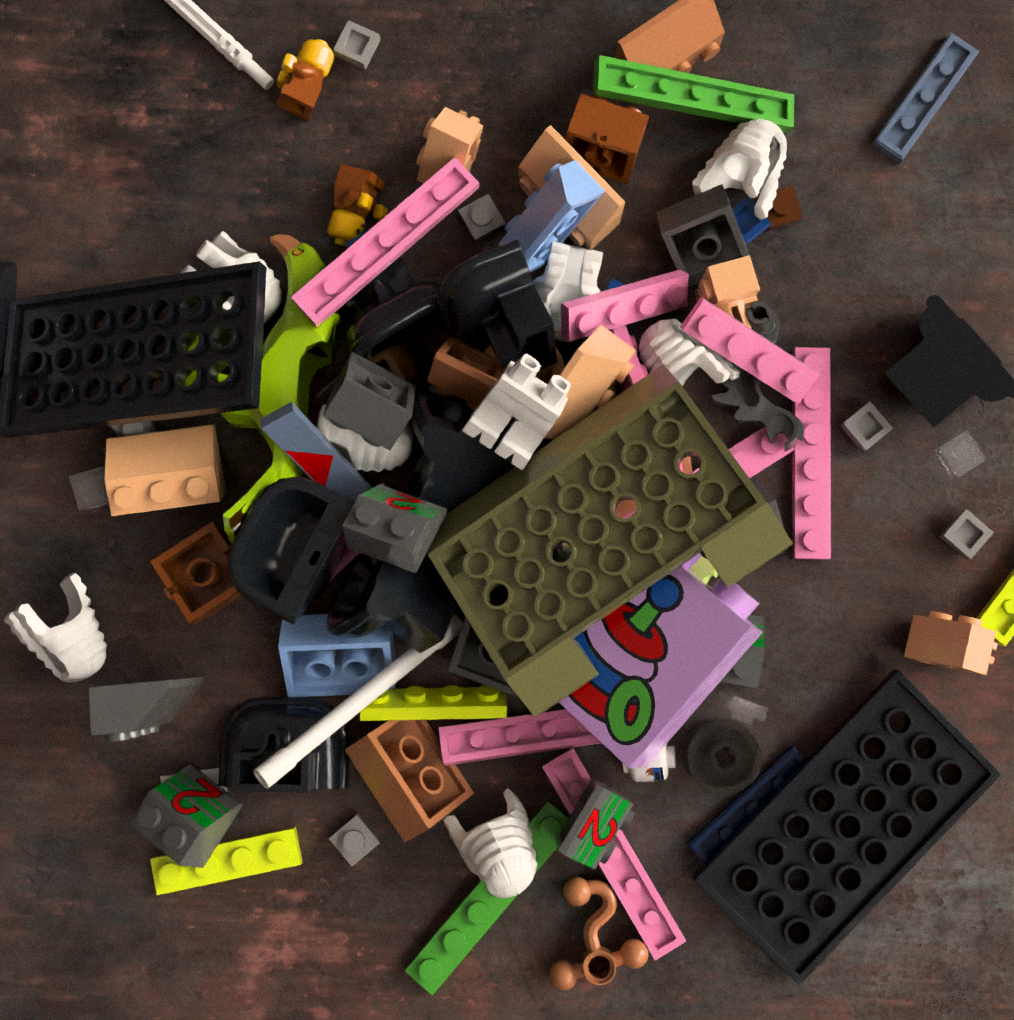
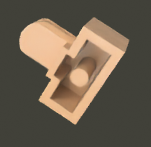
(447, 138)
(730, 287)
(950, 643)

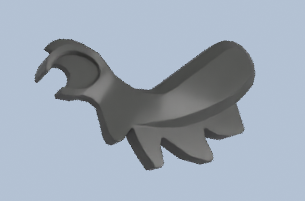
(745, 391)

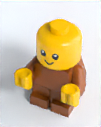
(307, 69)
(354, 200)

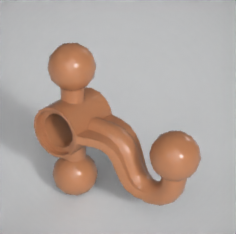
(632, 953)

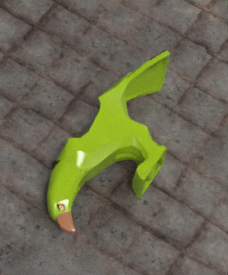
(284, 369)

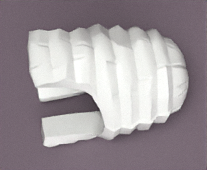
(747, 162)
(225, 252)
(567, 276)
(681, 353)
(360, 453)
(70, 649)
(499, 849)

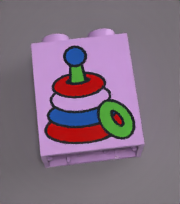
(660, 661)

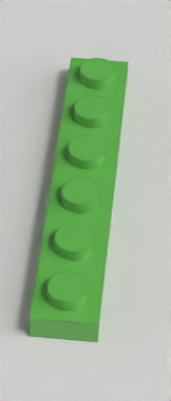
(690, 93)
(478, 912)

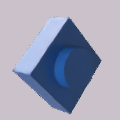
(747, 221)

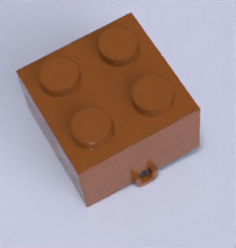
(607, 136)
(198, 573)

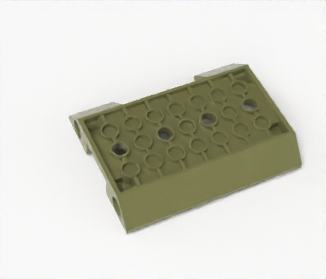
(572, 497)

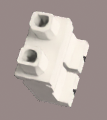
(527, 400)

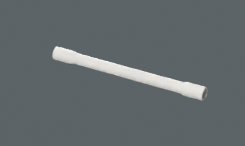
(287, 758)

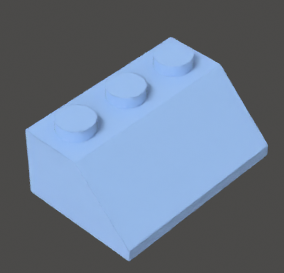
(553, 212)
(330, 664)

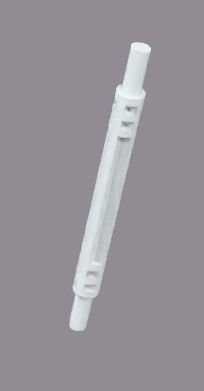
(221, 40)

